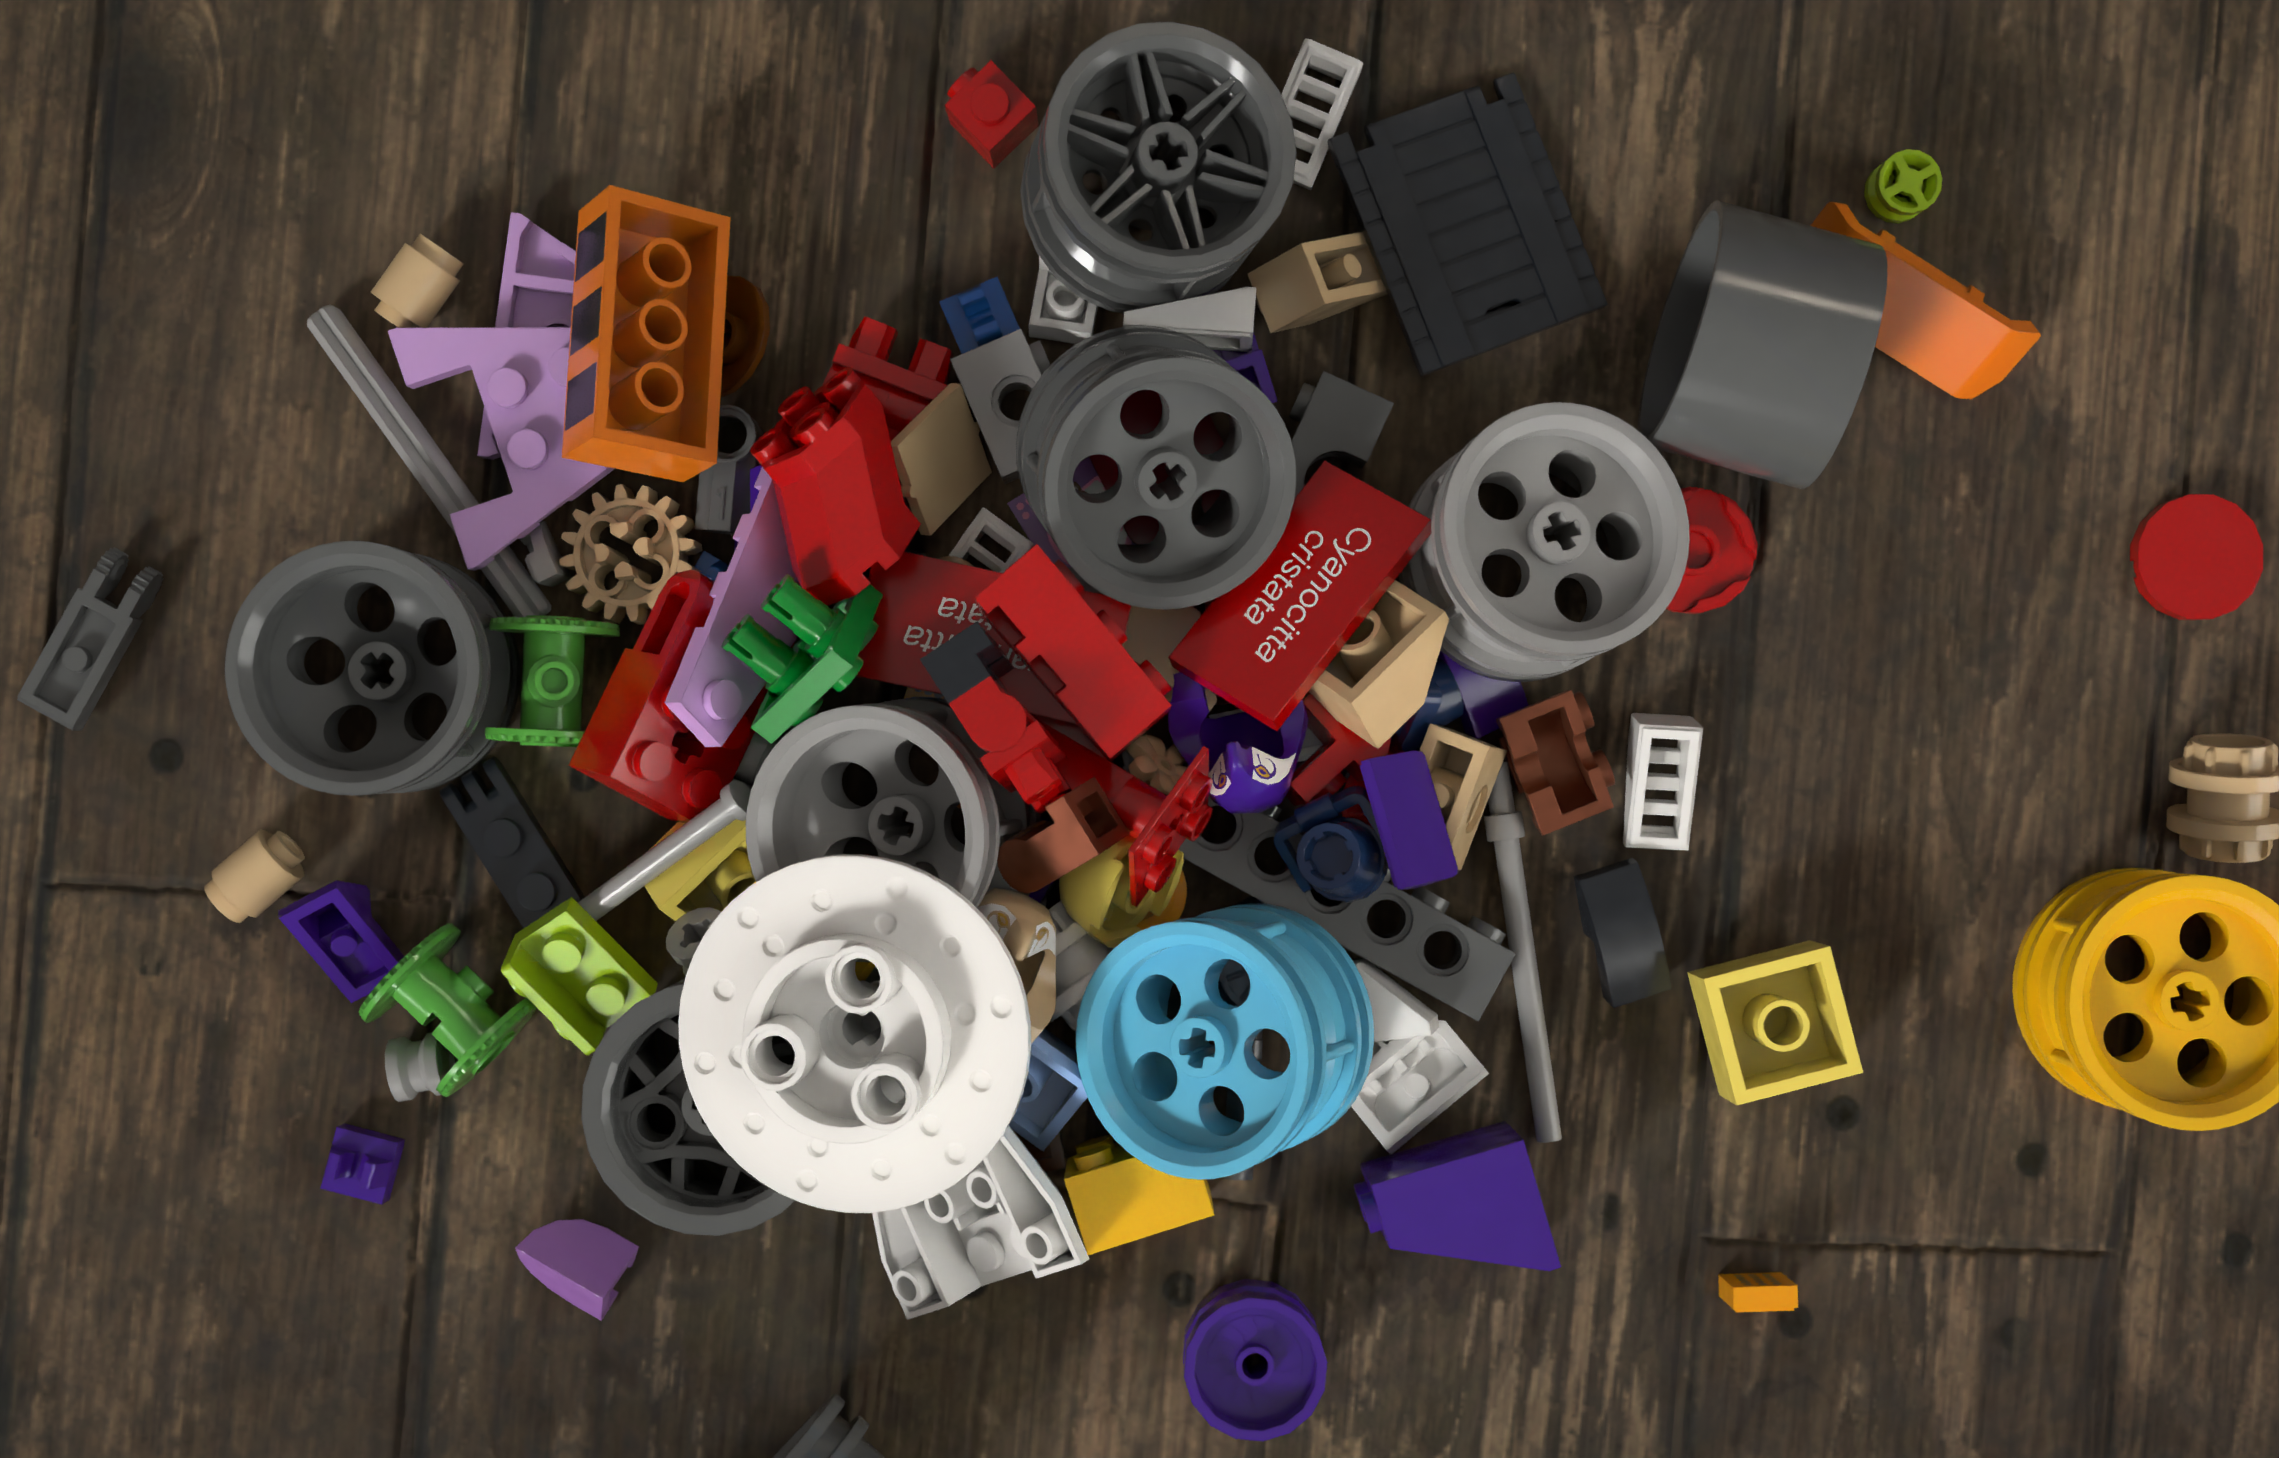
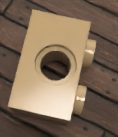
(1463, 780)

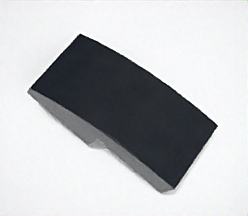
(1624, 932)

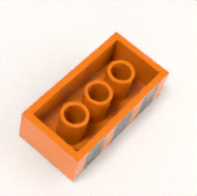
(646, 335)

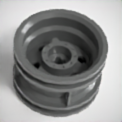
(1140, 78)

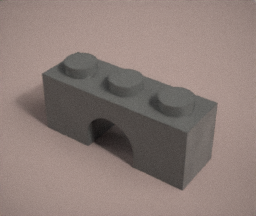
(1335, 423)

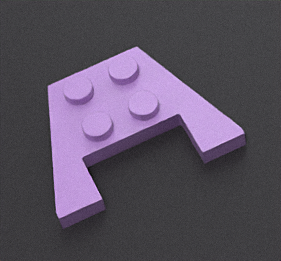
(524, 395)

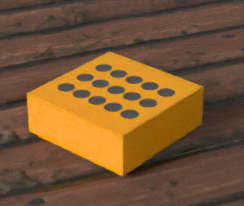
(1758, 1292)

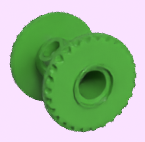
(550, 677)
(433, 990)

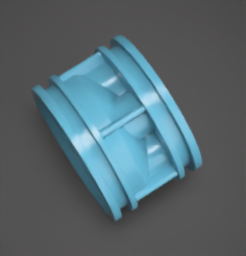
(1158, 1075)

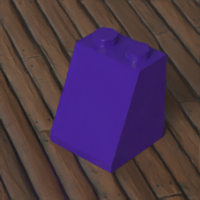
(1461, 1200)

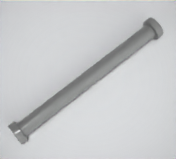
(726, 809)

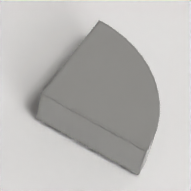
(544, 557)

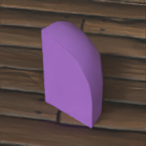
(578, 1262)

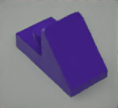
(343, 936)

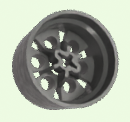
(1763, 345)

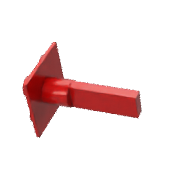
(1151, 817)

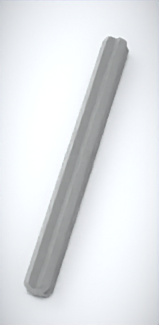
(418, 450)

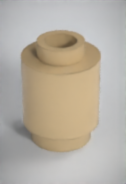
(416, 284)
(255, 875)

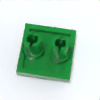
(819, 660)

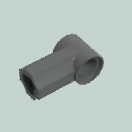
(726, 485)

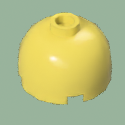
(1103, 890)

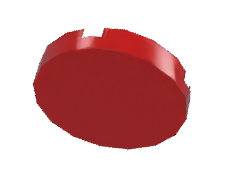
(1719, 552)
(2196, 557)

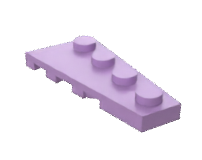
(713, 684)

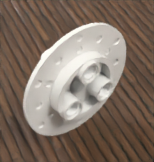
(946, 1015)

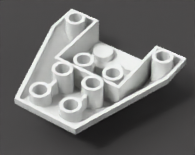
(977, 1232)

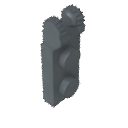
(89, 643)

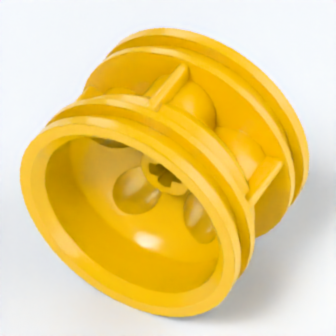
(2069, 997)

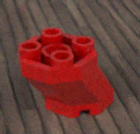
(836, 486)

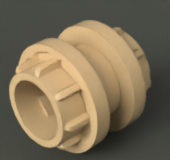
(2226, 798)

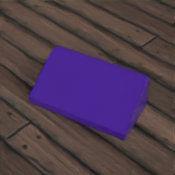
(1409, 819)

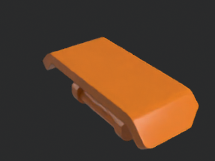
(1935, 320)

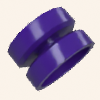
(1260, 1398)

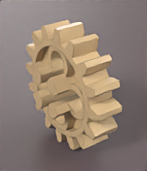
(626, 521)

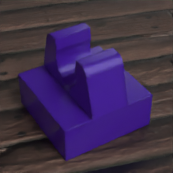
(362, 1163)

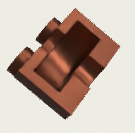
(1554, 762)

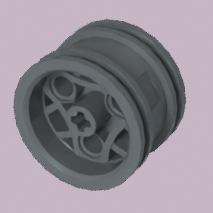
(654, 1169)

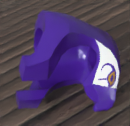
(1246, 758)

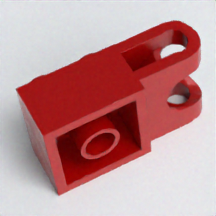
(637, 740)

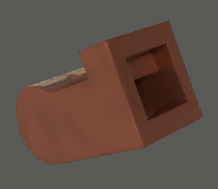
(1048, 850)

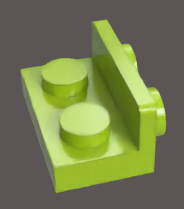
(575, 974)

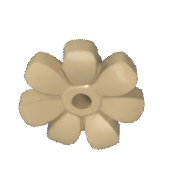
(1154, 764)

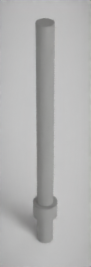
(1505, 828)

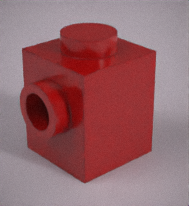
(990, 112)

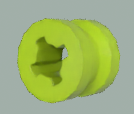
(1914, 176)

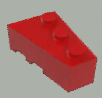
(1074, 651)

